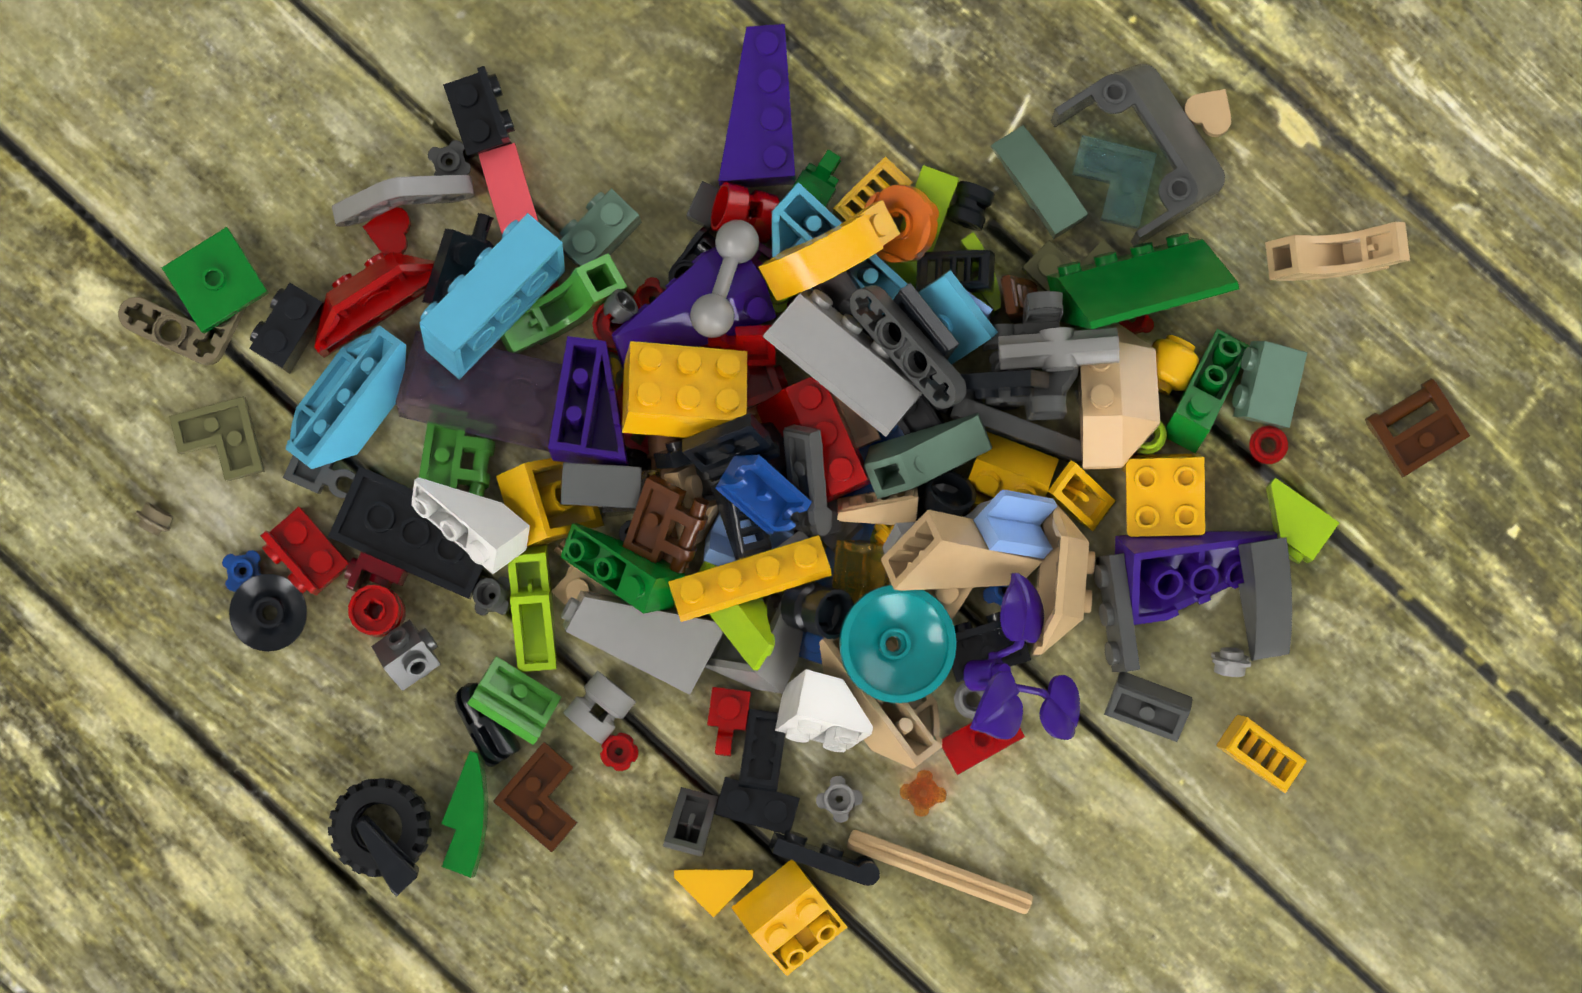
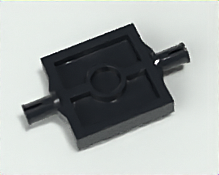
(456, 257)

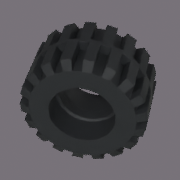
(353, 805)

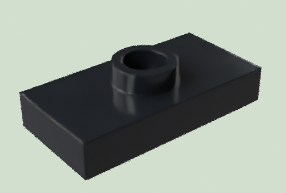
(761, 752)

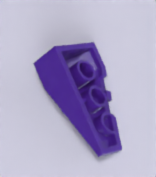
(668, 316)

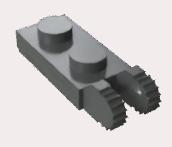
(806, 472)

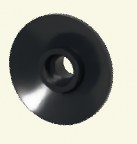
(248, 608)

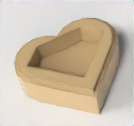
(1209, 111)

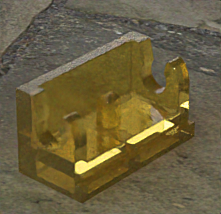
(859, 567)

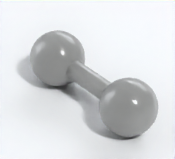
(713, 313)

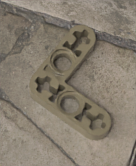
(190, 336)

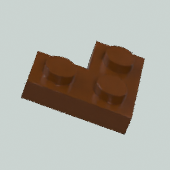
(528, 798)

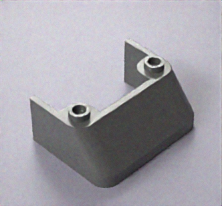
(1196, 170)

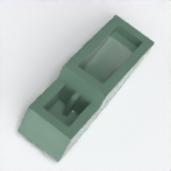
(1039, 182)

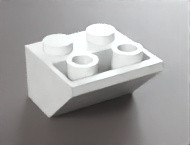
(822, 711)

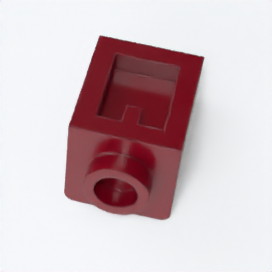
(382, 572)

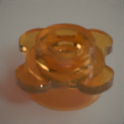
(923, 782)

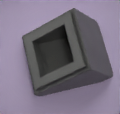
(702, 205)

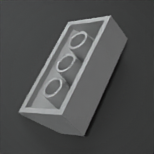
(844, 359)

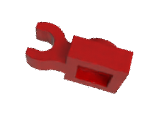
(728, 713)

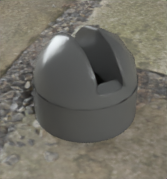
(620, 306)

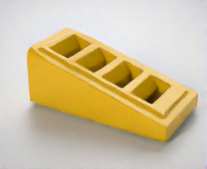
(842, 208)
(1234, 734)

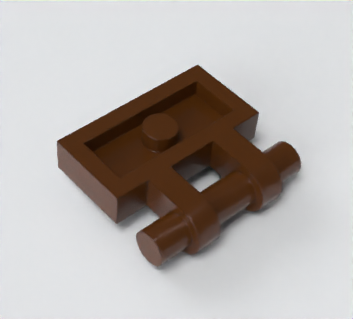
(655, 519)

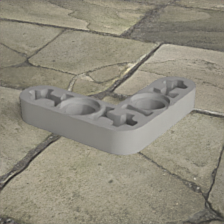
(401, 191)

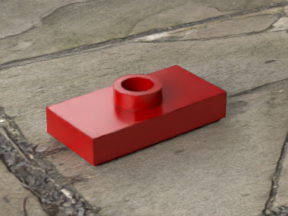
(969, 747)

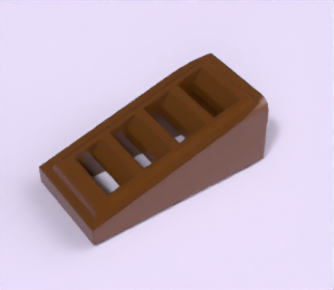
(1014, 294)

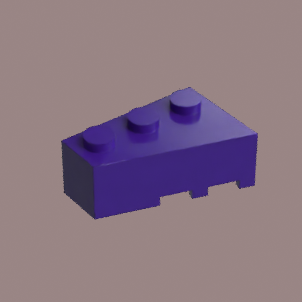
(587, 408)

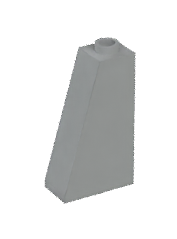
(647, 641)

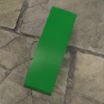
(469, 818)

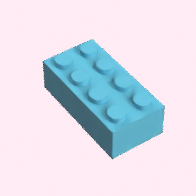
(492, 295)

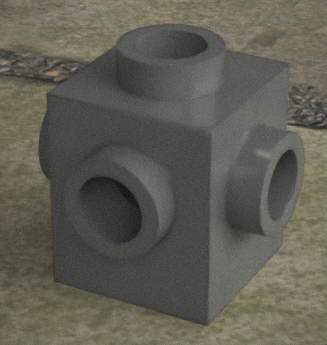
(407, 654)

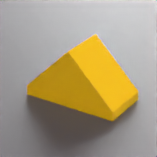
(1080, 496)
(713, 886)

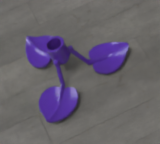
(1000, 707)

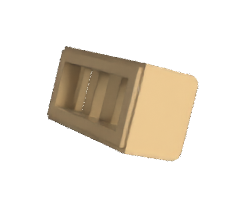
(886, 510)

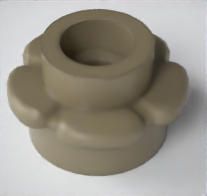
(154, 519)

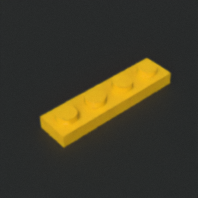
(750, 578)

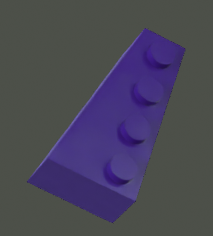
(760, 122)

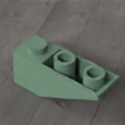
(925, 454)

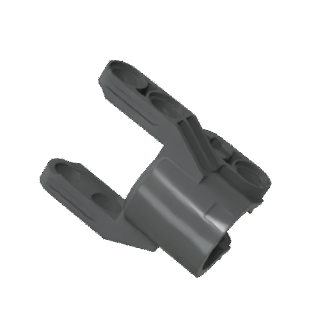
(1040, 312)

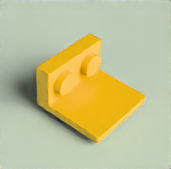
(1165, 494)

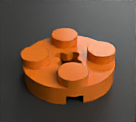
(920, 221)

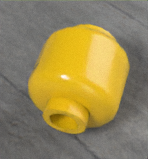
(1175, 363)

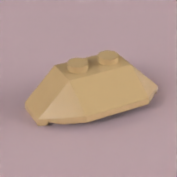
(1118, 403)
(1063, 579)
(900, 730)

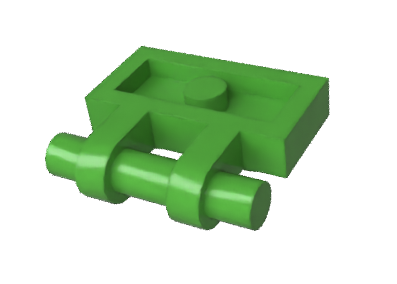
(444, 455)

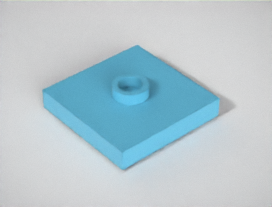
(958, 314)

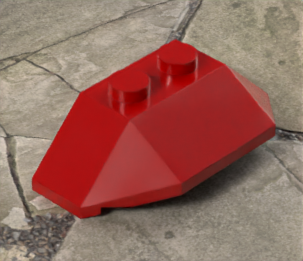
(370, 297)

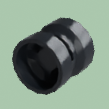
(970, 205)

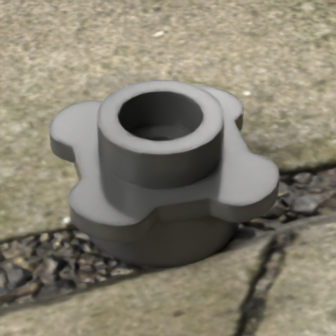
(454, 152)
(483, 592)

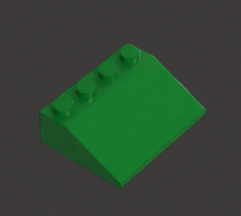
(1140, 281)

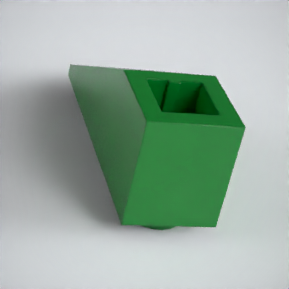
(1206, 391)
(620, 570)

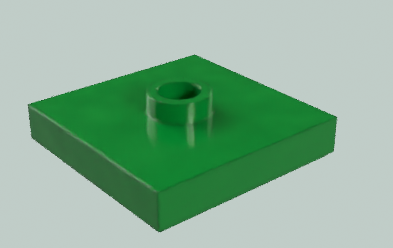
(215, 280)

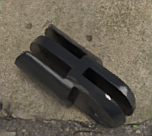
(491, 739)

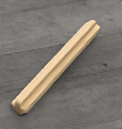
(940, 871)

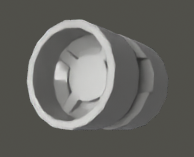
(609, 697)

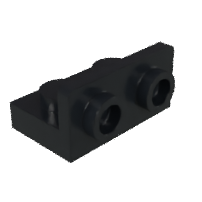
(478, 112)

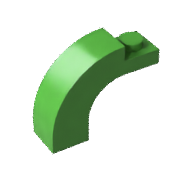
(565, 305)

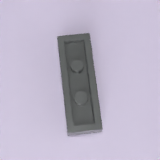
(1116, 613)

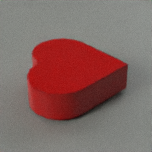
(389, 230)

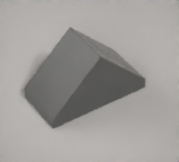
(691, 822)

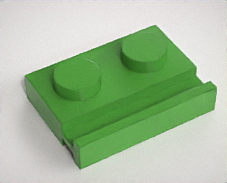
(514, 700)

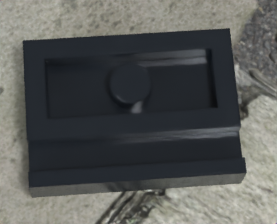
(715, 448)

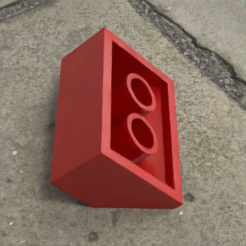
(815, 407)

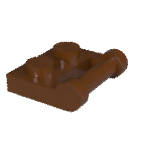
(1424, 439)

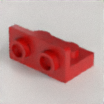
(305, 552)

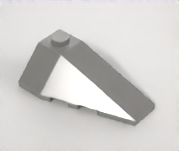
(776, 668)

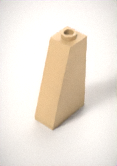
(950, 553)

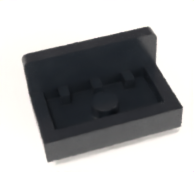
(980, 641)

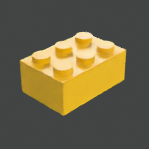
(681, 388)

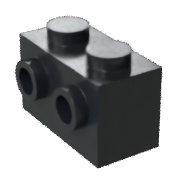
(287, 328)

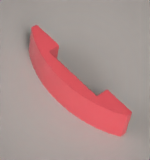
(507, 186)

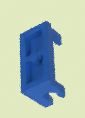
(762, 493)

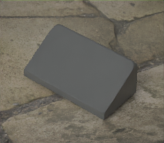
(600, 485)
(1149, 706)

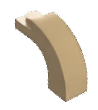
(1337, 254)

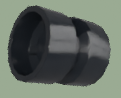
(947, 494)
(816, 609)

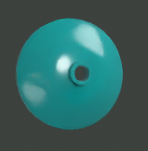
(923, 650)

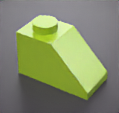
(1299, 521)

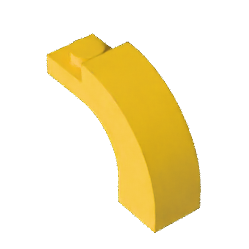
(830, 253)

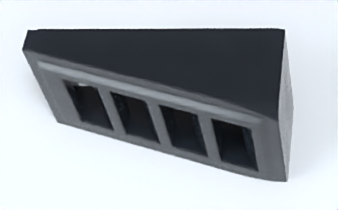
(985, 272)
(731, 520)
(391, 861)

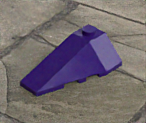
(1181, 570)

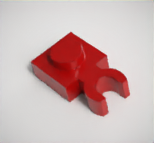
(749, 339)

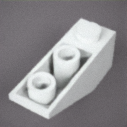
(477, 524)

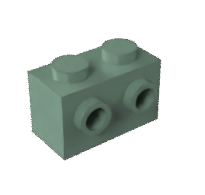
(600, 230)
(1269, 384)

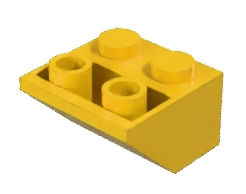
(1011, 468)
(789, 917)

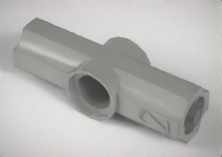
(1058, 349)

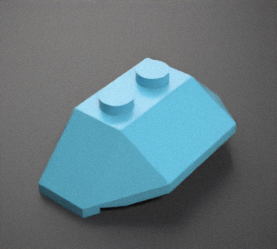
(803, 217)
(348, 400)

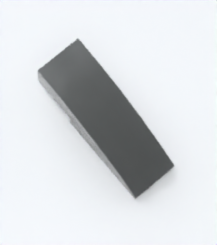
(1266, 597)

